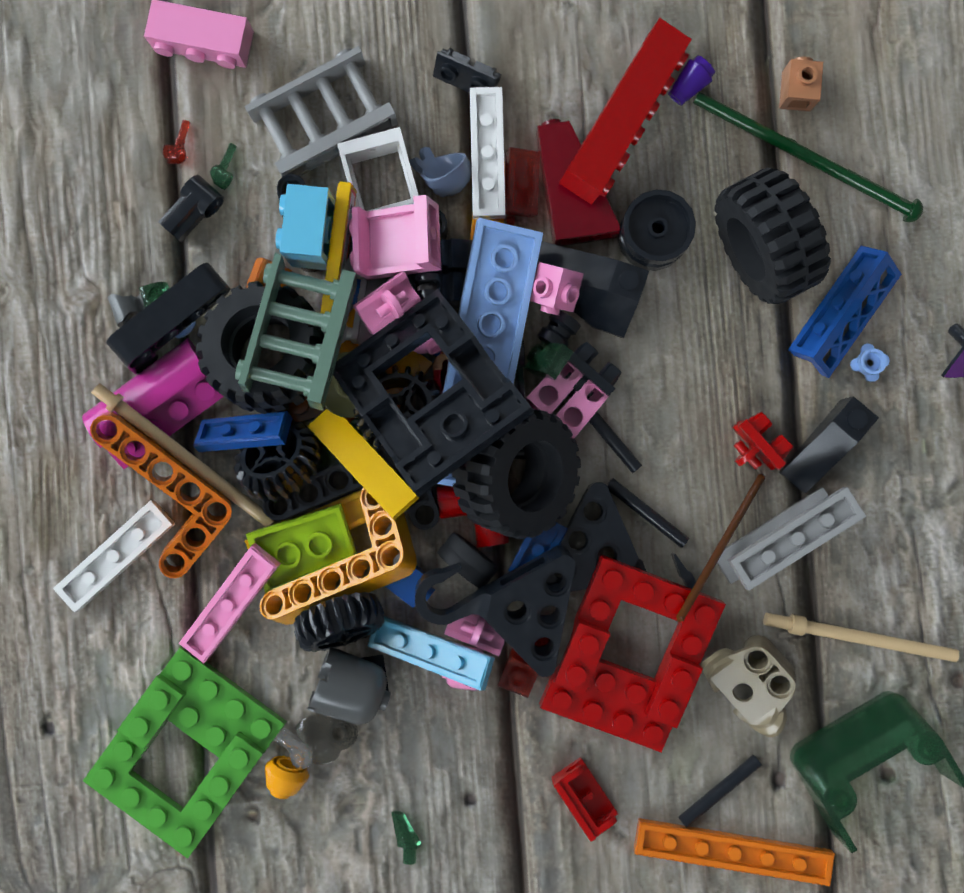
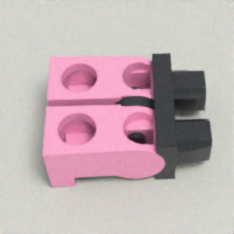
(582, 384)

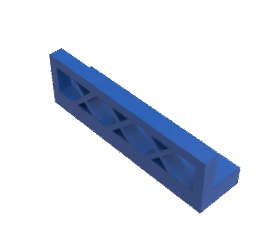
(844, 305)

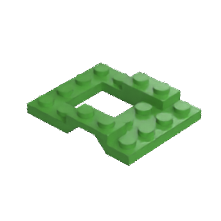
(210, 712)

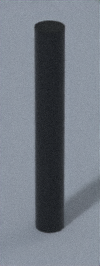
(615, 442)
(647, 513)
(720, 791)

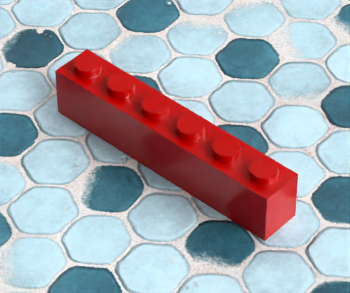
(625, 112)

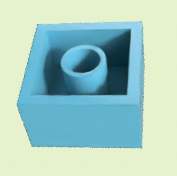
(305, 226)

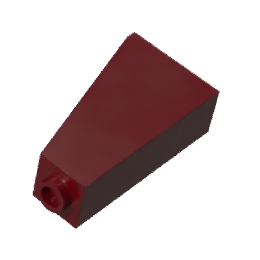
(570, 216)

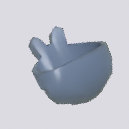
(445, 173)

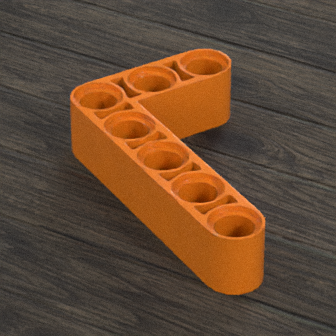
(171, 485)

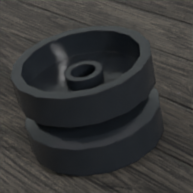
(651, 212)

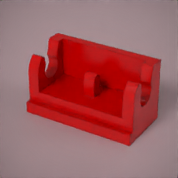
(585, 798)

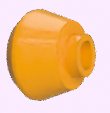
(284, 778)

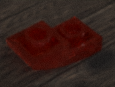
(517, 674)

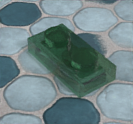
(548, 359)

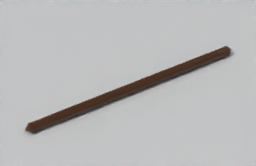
(720, 548)

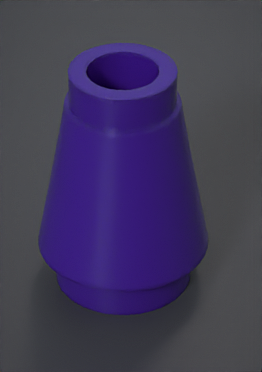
(691, 80)

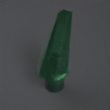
(405, 837)

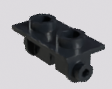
(455, 70)

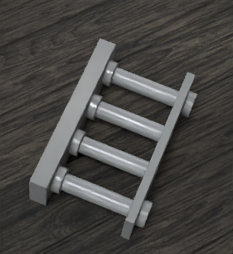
(321, 146)
(789, 536)

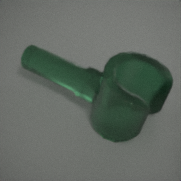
(219, 173)

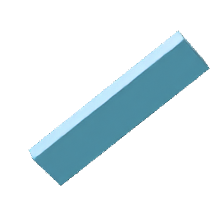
(433, 653)

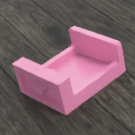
(396, 239)

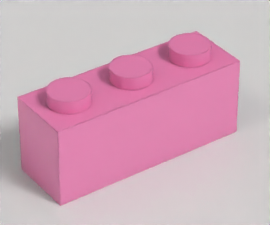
(198, 34)

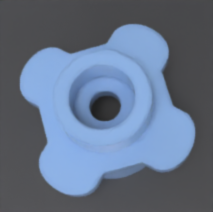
(878, 359)

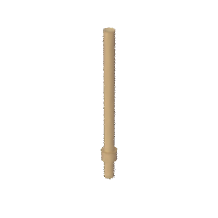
(800, 625)

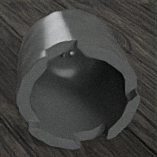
(349, 688)

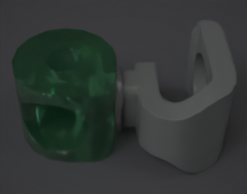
(125, 305)

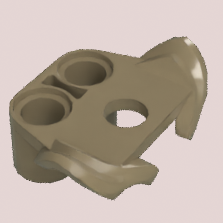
(765, 707)

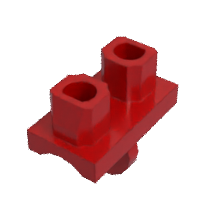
(769, 453)

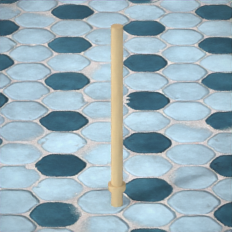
(116, 404)

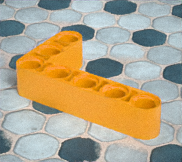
(350, 570)

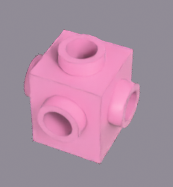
(556, 288)

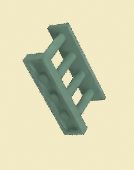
(323, 354)

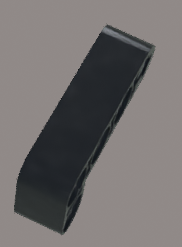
(167, 317)

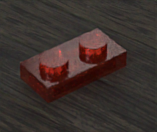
(521, 182)

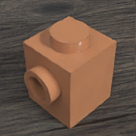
(801, 84)

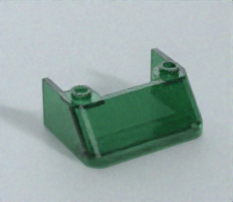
(860, 743)

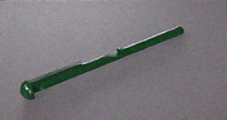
(911, 210)

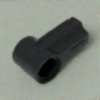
(196, 202)

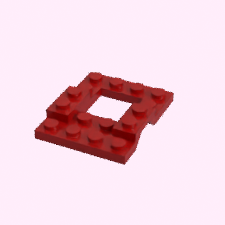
(613, 695)

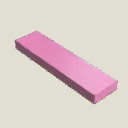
(229, 603)

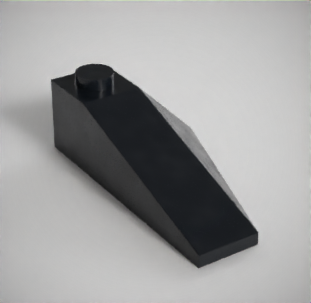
(607, 290)

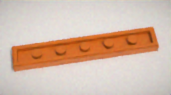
(734, 852)

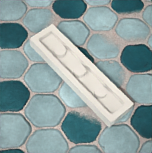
(487, 152)
(114, 556)

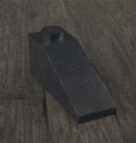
(829, 443)

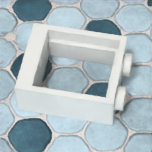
(373, 147)

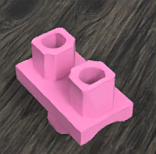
(387, 303)
(476, 632)

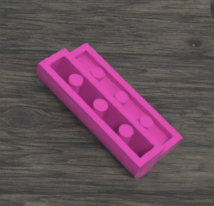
(164, 393)

